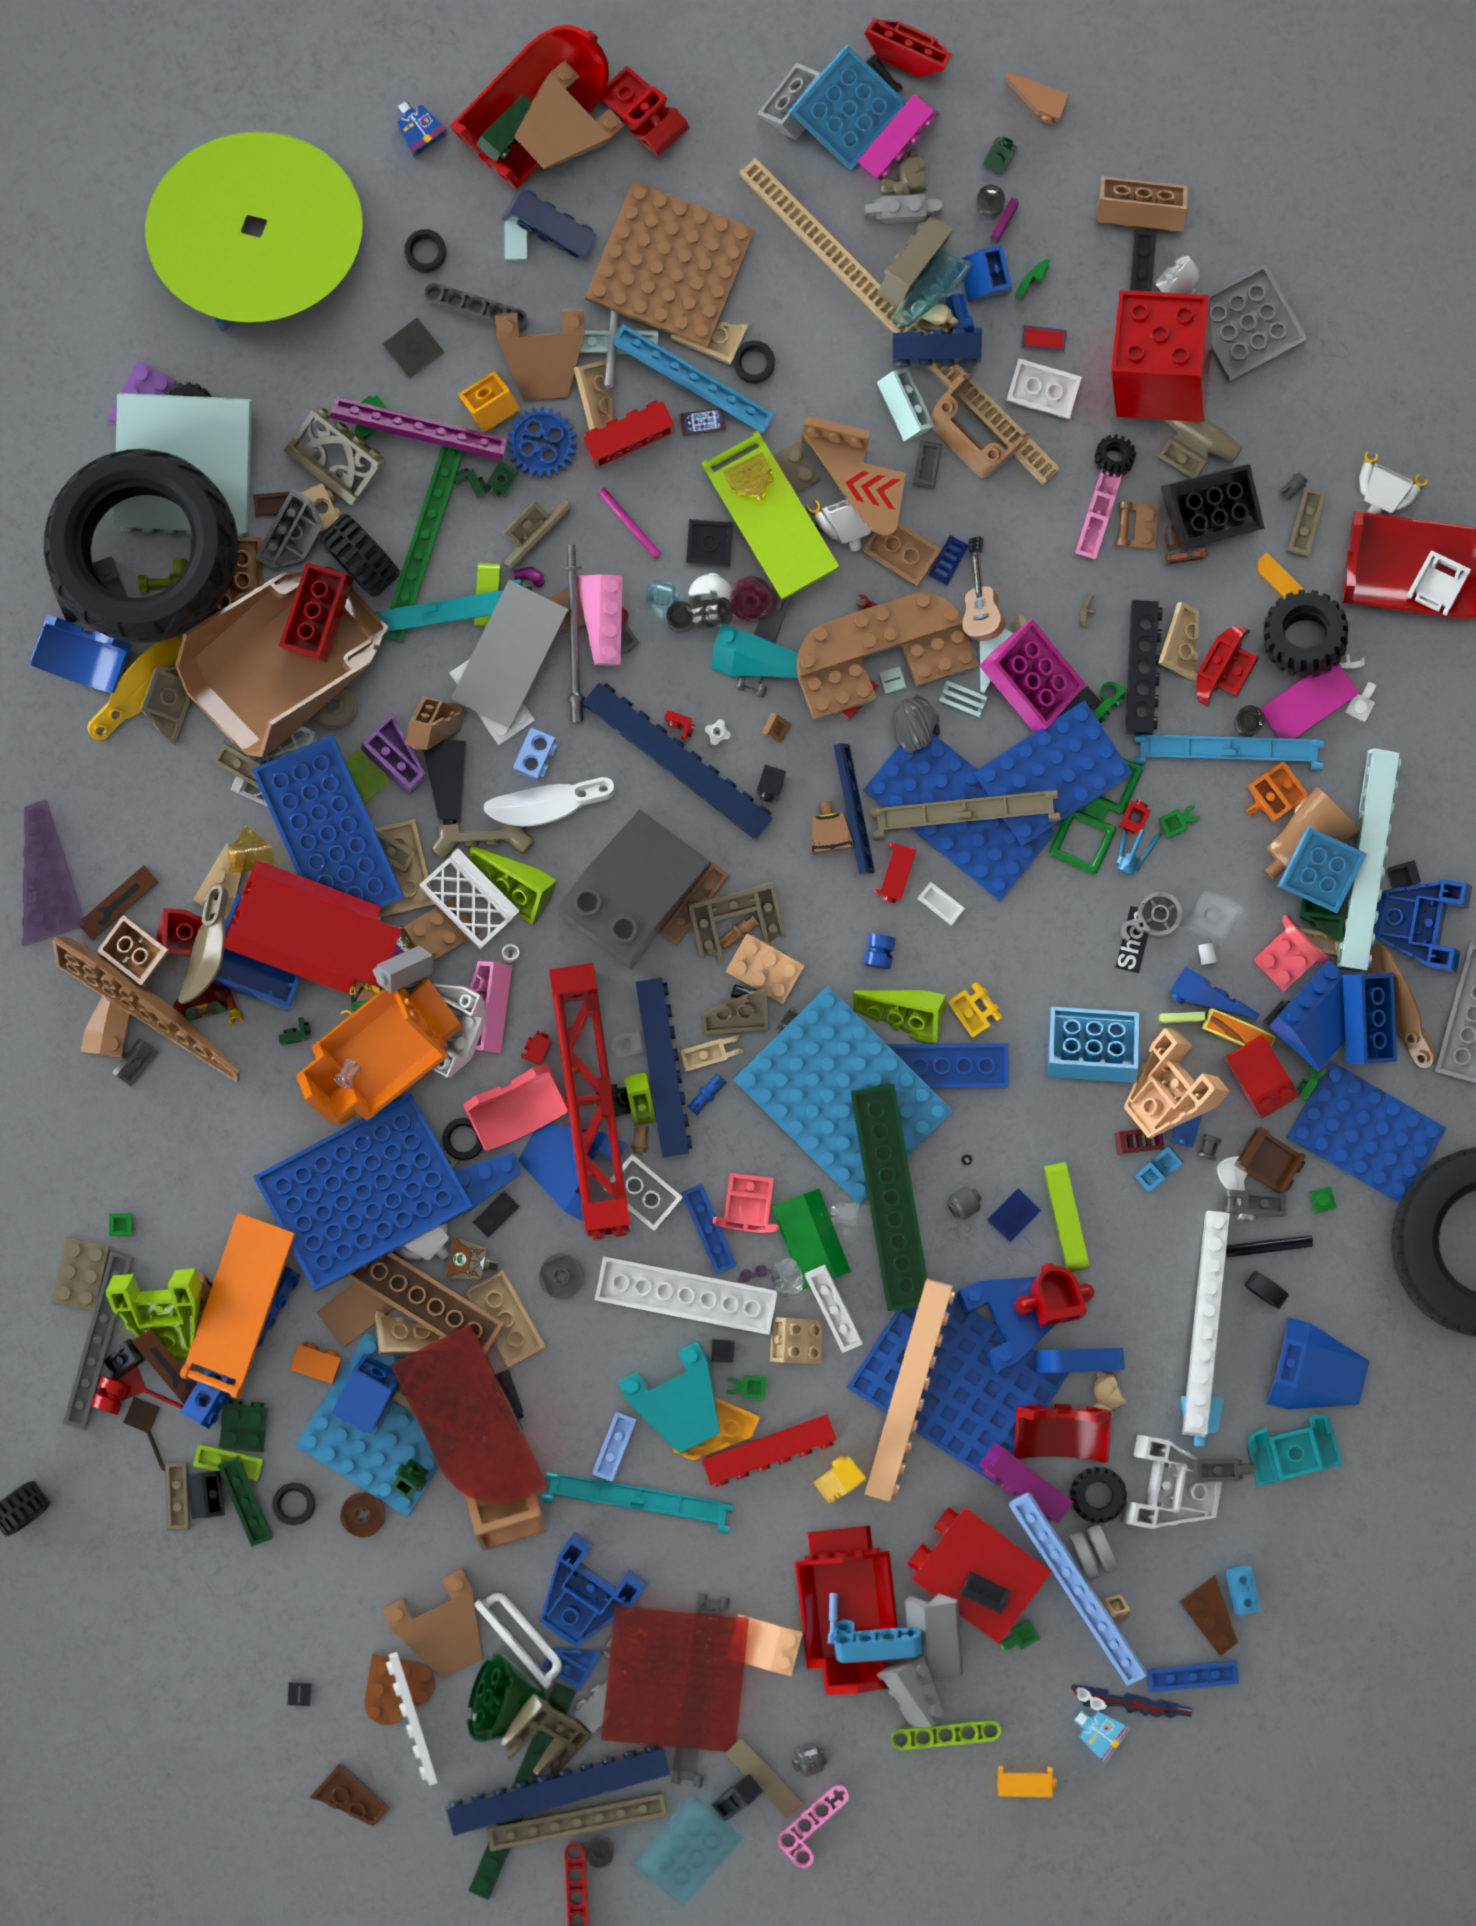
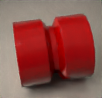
(109, 1395)

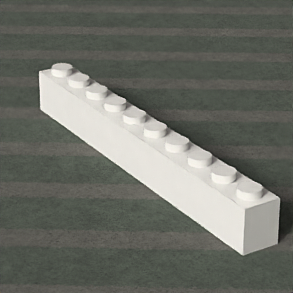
(1205, 1324)

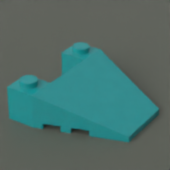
(682, 1407)

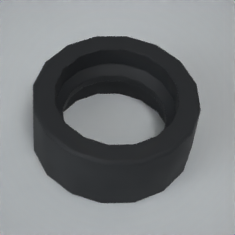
(425, 267)
(756, 345)
(447, 1141)
(1266, 1290)
(276, 1504)

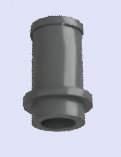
(1294, 485)

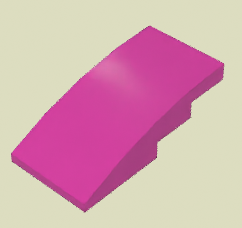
(1309, 702)

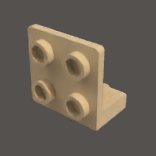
(796, 1340)

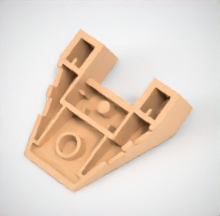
(1166, 1091)

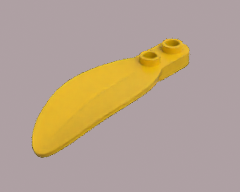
(132, 687)

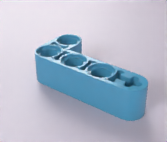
(875, 1644)

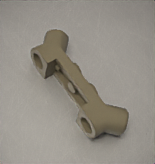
(450, 836)

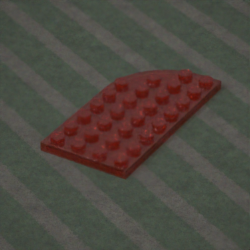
(469, 1420)

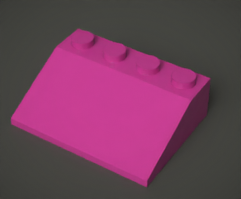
(1033, 676)

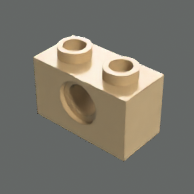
(322, 495)

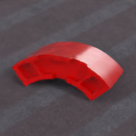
(1063, 1432)

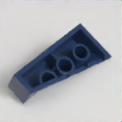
(937, 348)

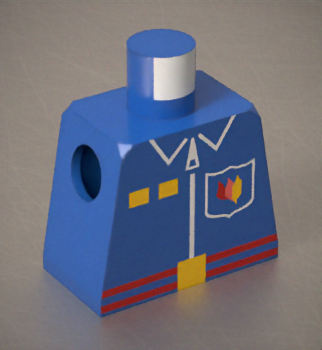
(419, 128)

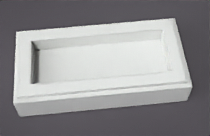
(941, 903)

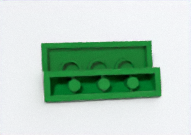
(810, 1234)

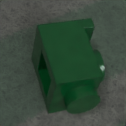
(504, 488)

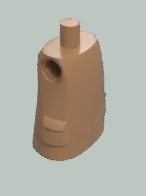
(1318, 813)

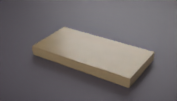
(519, 1336)

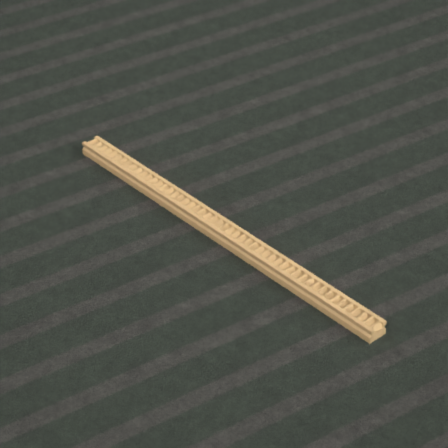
(866, 288)

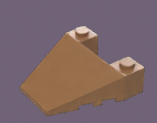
(559, 126)
(542, 362)
(444, 1635)

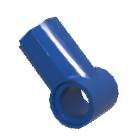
(959, 310)

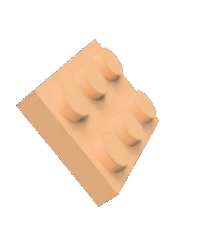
(765, 966)

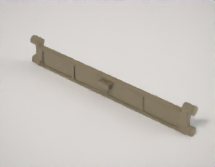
(965, 810)

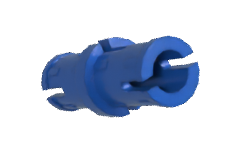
(706, 1094)

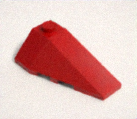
(178, 931)

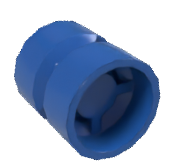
(879, 951)

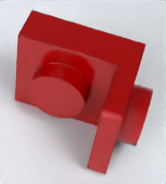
(677, 720)

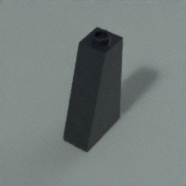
(447, 775)

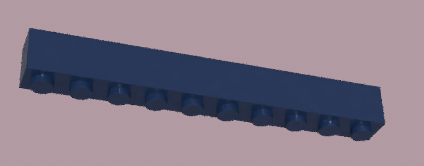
(677, 761)
(557, 1790)

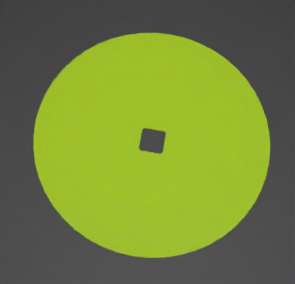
(243, 278)

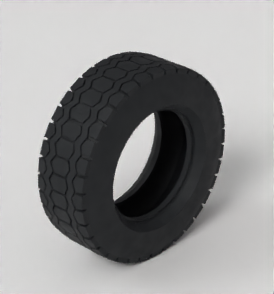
(1417, 1241)

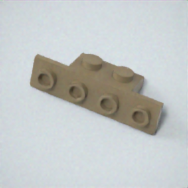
(530, 527)

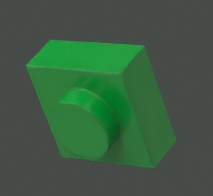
(1322, 1200)
(121, 1224)

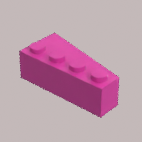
(898, 137)

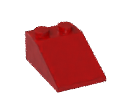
(1261, 1077)

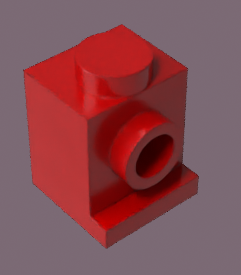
(1135, 808)
(537, 1048)

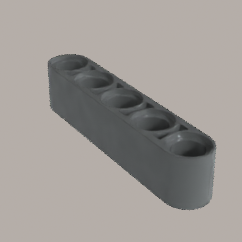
(467, 301)

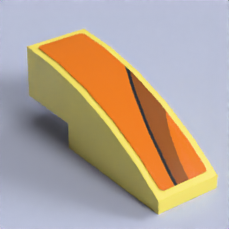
(1233, 1028)

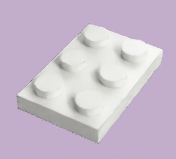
(1043, 389)

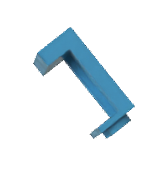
(1243, 1590)

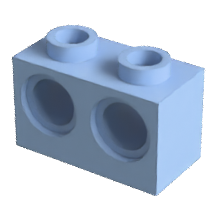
(529, 752)

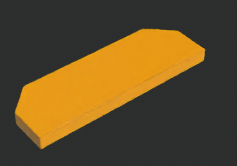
(1277, 576)

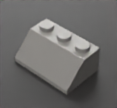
(784, 97)

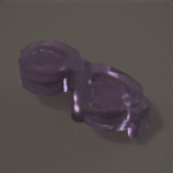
(760, 1271)

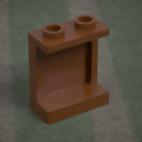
(1270, 1161)

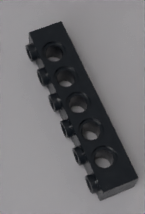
(1143, 610)

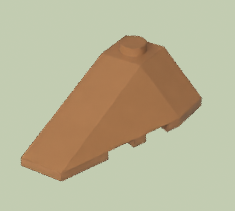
(107, 1030)

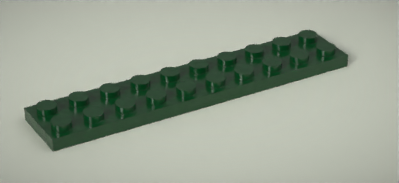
(890, 1195)

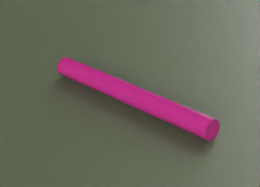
(626, 519)

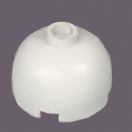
(1180, 278)
(708, 587)

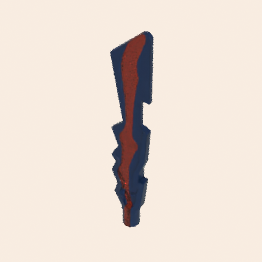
(1136, 1703)

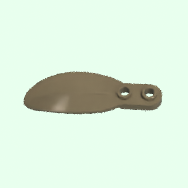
(208, 946)

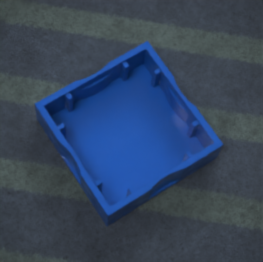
(255, 977)

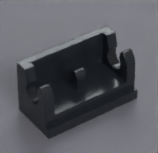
(985, 1592)

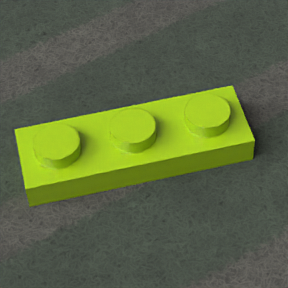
(210, 1457)

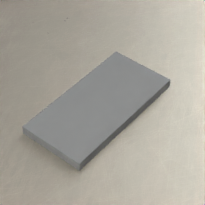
(509, 653)

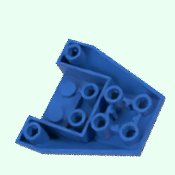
(1316, 1370)

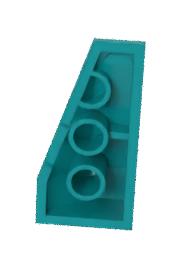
(745, 654)

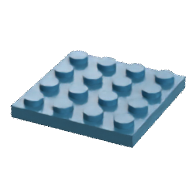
(847, 107)

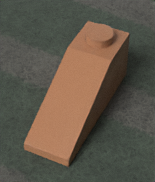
(1043, 100)

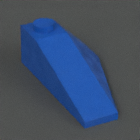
(1196, 991)

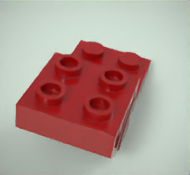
(644, 111)

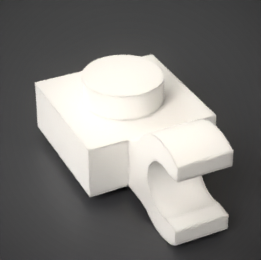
(1360, 705)

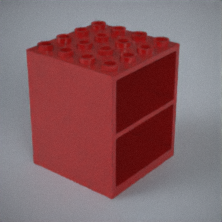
(1161, 355)

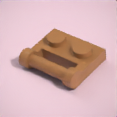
(1145, 526)

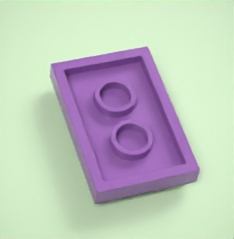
(144, 381)

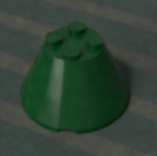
(498, 1697)

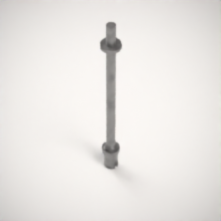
(576, 697)

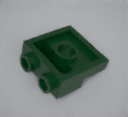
(244, 1426)

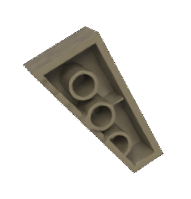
(913, 260)

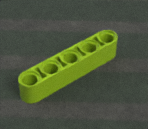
(1066, 1216)
(956, 1739)

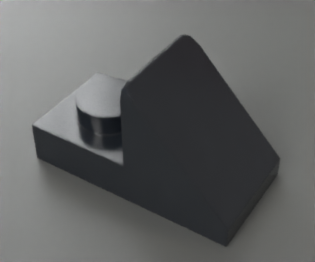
(123, 1359)

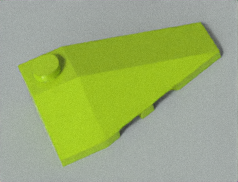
(522, 884)
(911, 1011)

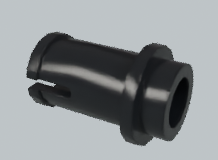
(739, 991)

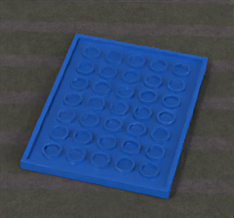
(363, 1192)

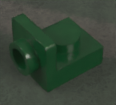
(293, 1036)

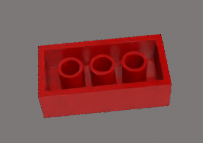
(629, 433)
(316, 612)

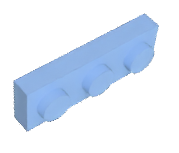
(614, 1446)

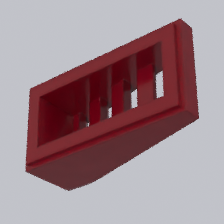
(1121, 1143)

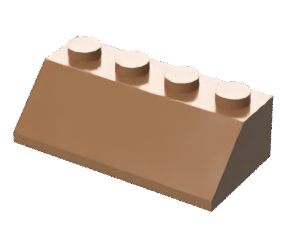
(1142, 204)

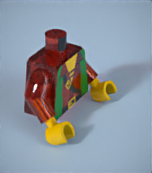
(210, 1002)

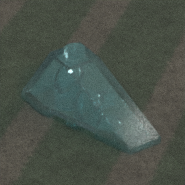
(935, 283)

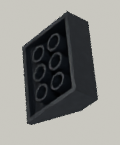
(1213, 506)

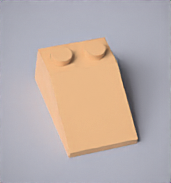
(772, 1646)

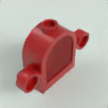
(1055, 1297)

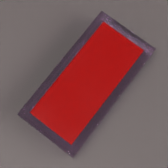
(1043, 339)

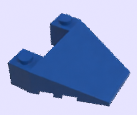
(1414, 921)
(552, 1163)
(1018, 1330)
(582, 1600)

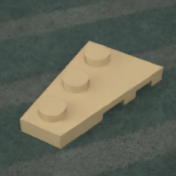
(723, 342)
(1180, 643)

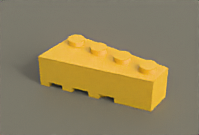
(839, 1479)

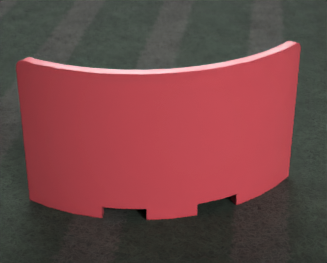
(517, 1108)

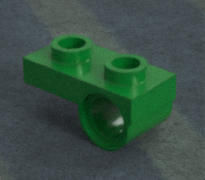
(1101, 712)

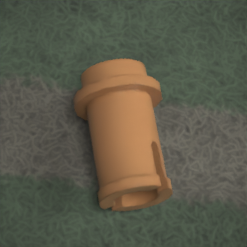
(640, 1139)

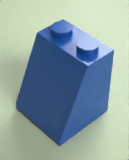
(366, 1394)

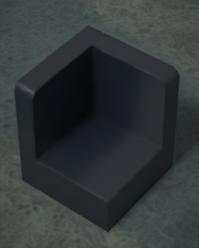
(1403, 874)
(722, 1351)

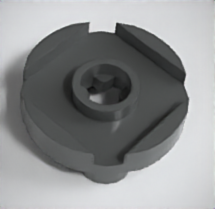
(572, 1282)

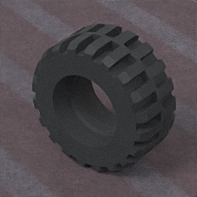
(359, 555)
(1306, 607)

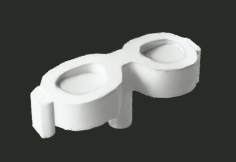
(1353, 665)
(1095, 1703)

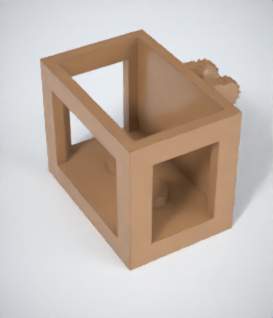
(505, 1522)

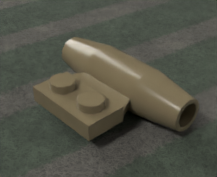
(1191, 445)

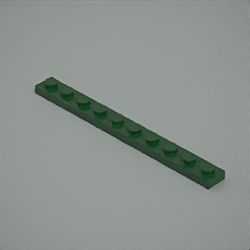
(493, 1861)

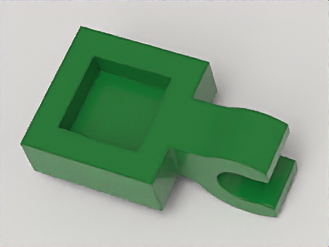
(1307, 1086)
(1022, 1634)

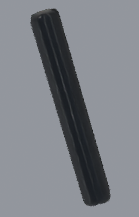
(1269, 1246)

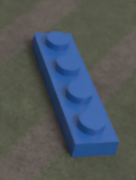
(709, 1232)
(1192, 1676)

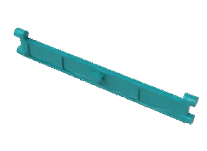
(441, 611)
(637, 1499)

